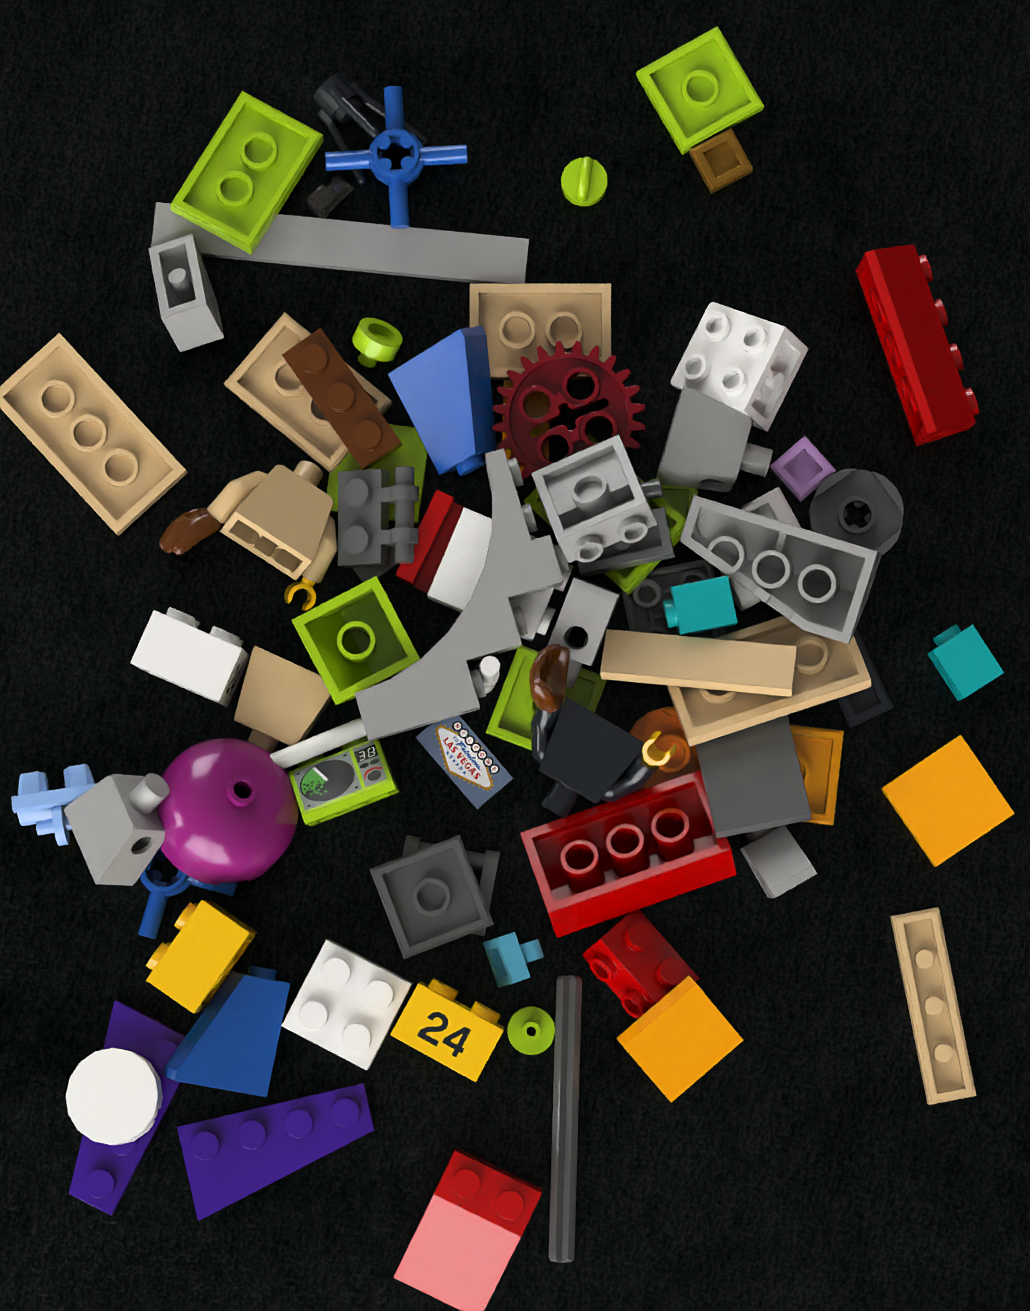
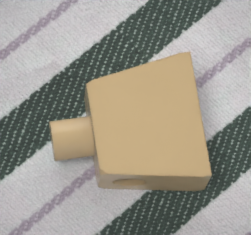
(279, 700)

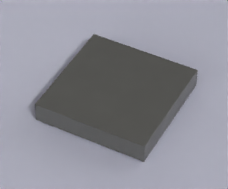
(431, 896)

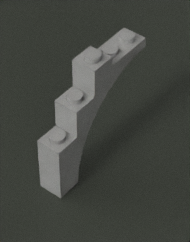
(514, 567)

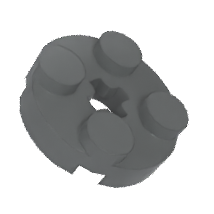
(861, 489)

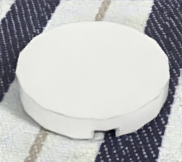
(114, 1096)

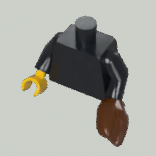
(581, 748)

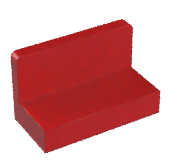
(434, 537)

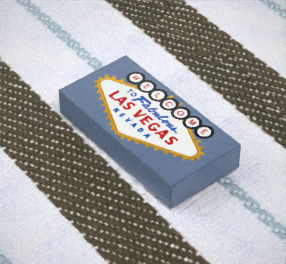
(465, 759)

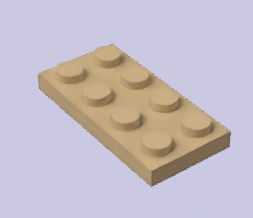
(89, 434)
(822, 673)

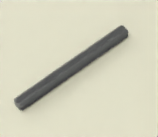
(565, 1118)

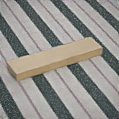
(699, 662)
(933, 1006)

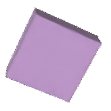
(802, 469)

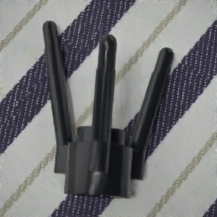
(342, 103)

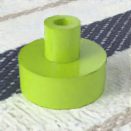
(376, 341)
(531, 1017)

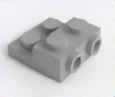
(594, 500)

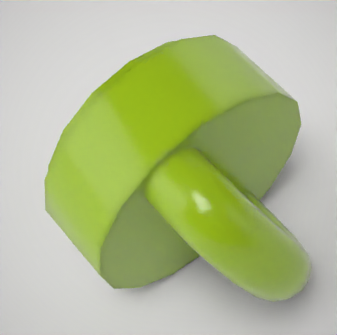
(584, 181)

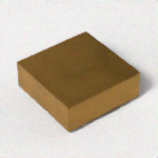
(721, 160)

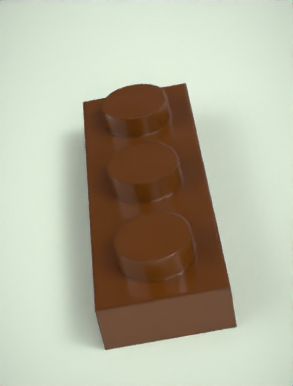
(342, 399)

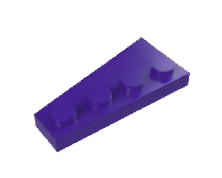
(260, 1145)
(106, 1169)

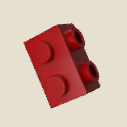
(637, 963)

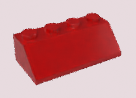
(916, 343)
(627, 854)

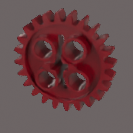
(553, 377)

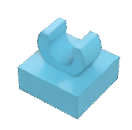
(510, 959)

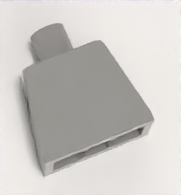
(709, 445)
(590, 608)
(119, 826)

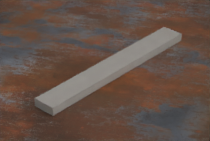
(365, 248)

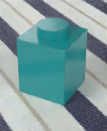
(700, 607)
(964, 661)

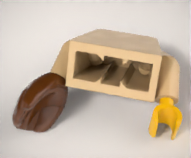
(274, 517)

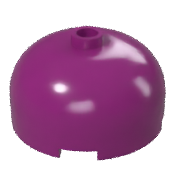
(212, 829)

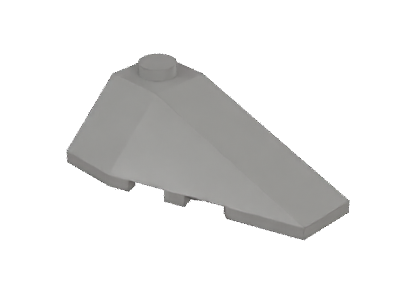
(796, 571)

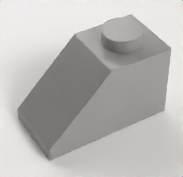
(185, 293)
(776, 860)

